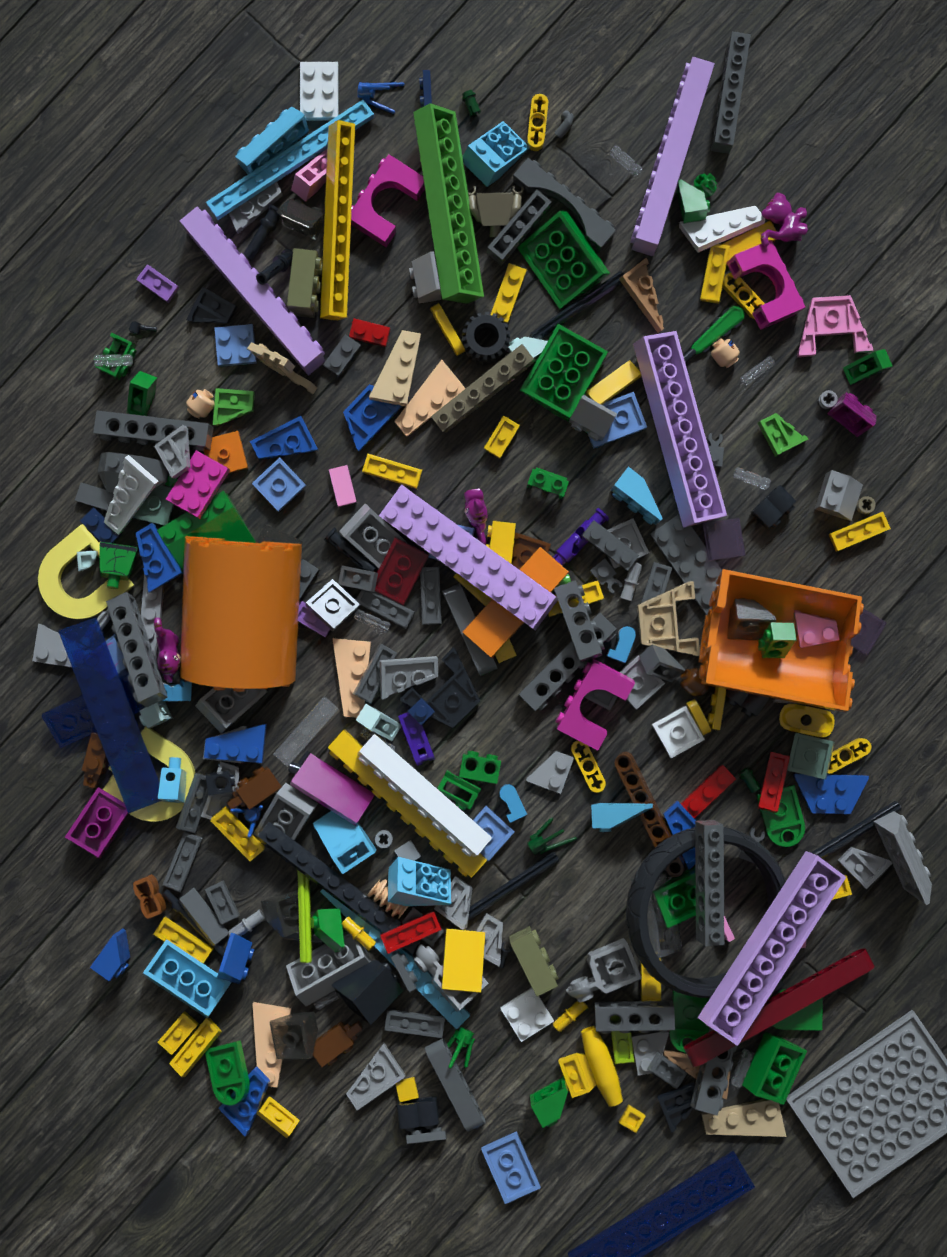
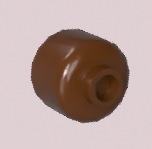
(692, 683)

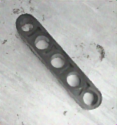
(464, 616)
(455, 1085)

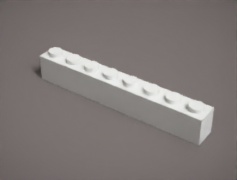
(424, 796)

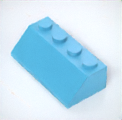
(273, 140)
(186, 978)

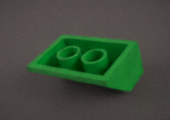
(774, 1068)

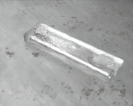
(306, 731)

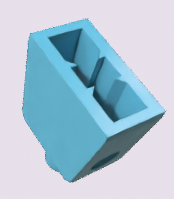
(173, 790)

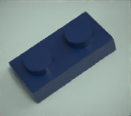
(425, 84)
(95, 523)

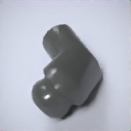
(566, 125)

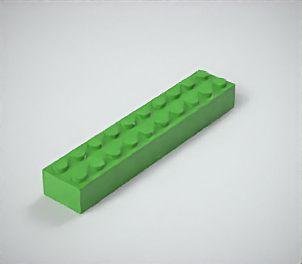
(448, 204)

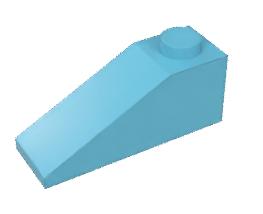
(615, 814)

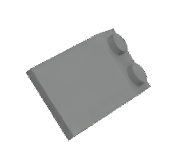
(370, 534)
(227, 706)
(288, 812)

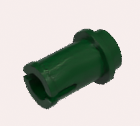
(471, 103)
(749, 779)

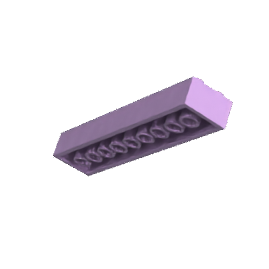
(671, 156)
(259, 297)
(679, 428)
(469, 557)
(772, 947)

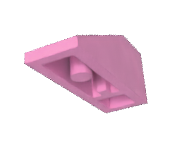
(311, 177)

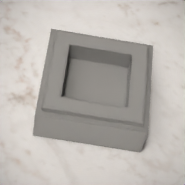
(408, 851)

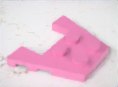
(833, 317)

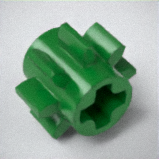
(706, 184)

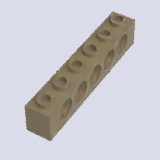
(483, 388)

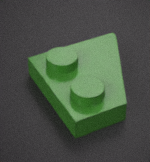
(232, 405)
(780, 434)

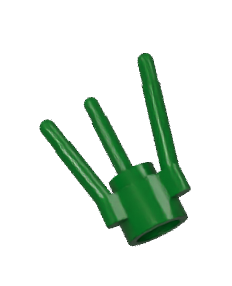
(463, 1037)

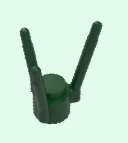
(539, 844)

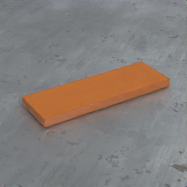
(495, 623)

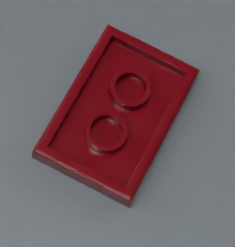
(400, 570)

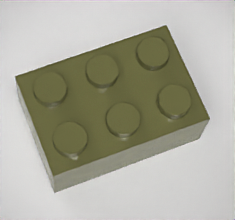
(304, 283)
(534, 960)

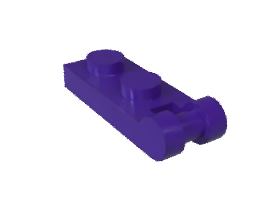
(416, 738)

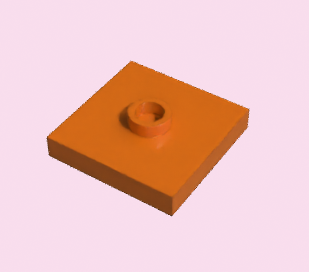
(228, 451)

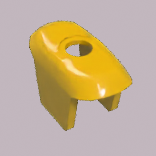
(820, 726)

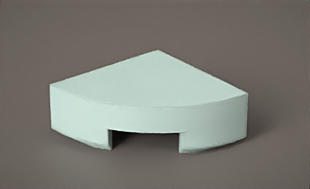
(86, 559)

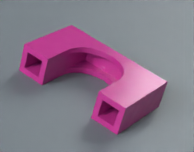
(390, 175)
(767, 261)
(596, 677)

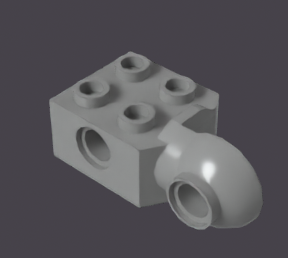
(428, 960)
(611, 969)

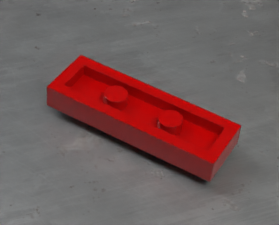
(773, 782)
(708, 791)
(410, 932)

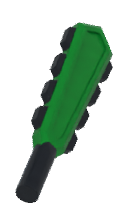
(720, 327)

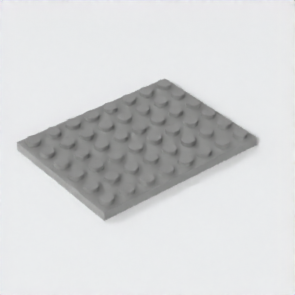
(877, 1103)

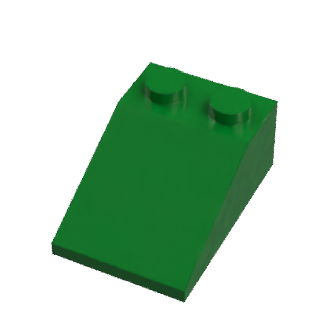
(677, 898)

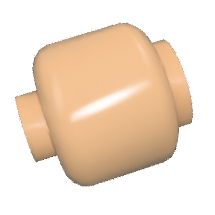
(725, 352)
(200, 403)

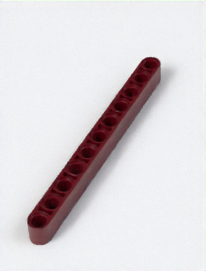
(785, 1004)

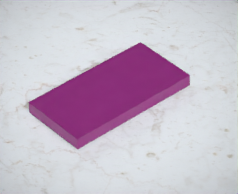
(332, 789)

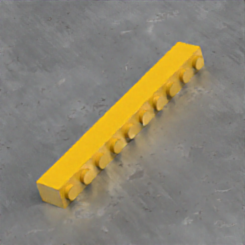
(337, 220)
(346, 749)

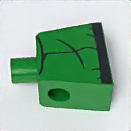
(116, 562)

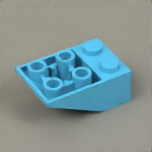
(494, 153)
(636, 494)
(344, 841)
(418, 884)

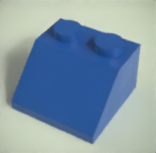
(113, 957)
(235, 959)

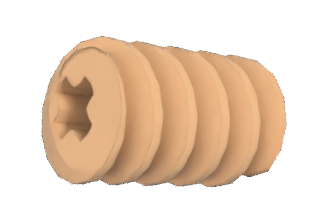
(381, 893)

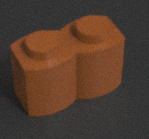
(147, 891)

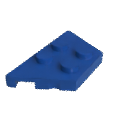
(367, 417)
(832, 796)

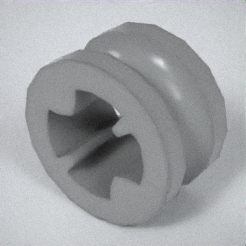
(822, 403)
(377, 838)

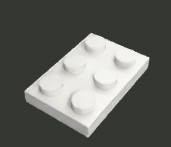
(319, 90)

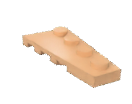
(433, 395)
(351, 662)
(264, 1044)

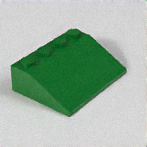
(563, 259)
(563, 372)
(217, 521)

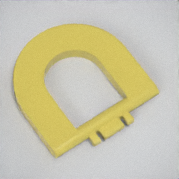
(50, 578)
(162, 750)

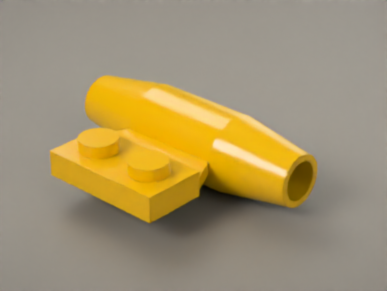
(592, 1069)

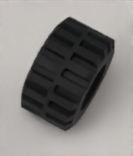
(491, 323)

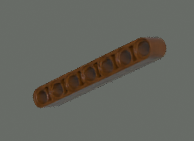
(649, 823)

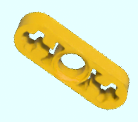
(540, 130)
(744, 287)
(447, 329)
(859, 754)
(599, 776)

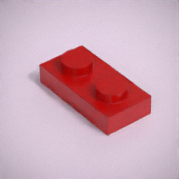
(369, 332)

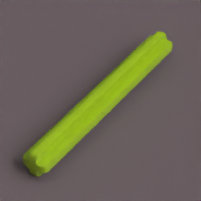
(304, 918)

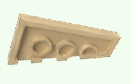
(396, 377)
(746, 1119)

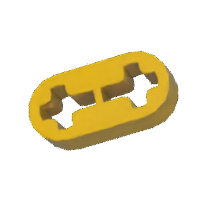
(698, 716)

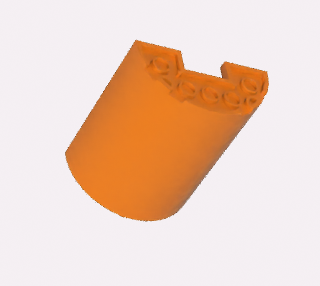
(240, 613)
(808, 674)

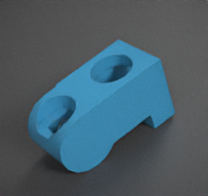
(623, 646)
(178, 692)
(510, 796)

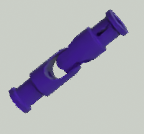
(567, 551)

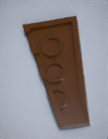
(525, 547)

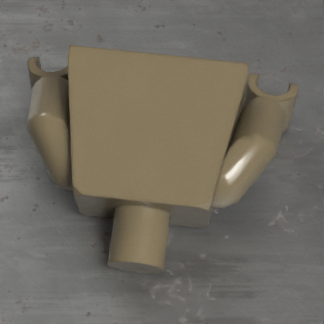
(495, 208)

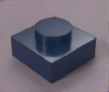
(421, 711)

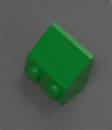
(549, 1102)

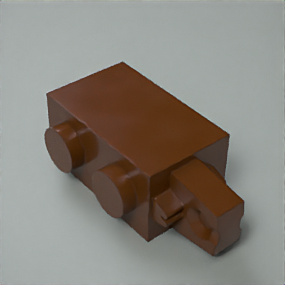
(95, 762)
(254, 789)
(335, 1041)

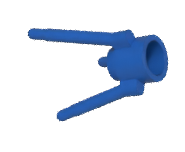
(367, 91)
(250, 815)

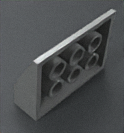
(904, 855)

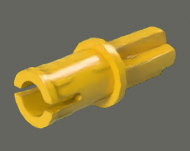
(358, 933)
(569, 1016)

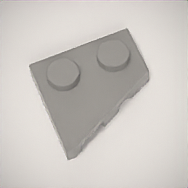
(175, 452)

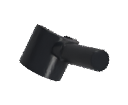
(136, 326)
(294, 767)
(504, 955)

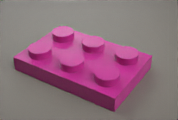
(198, 485)

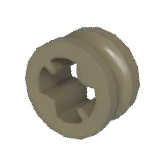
(871, 506)

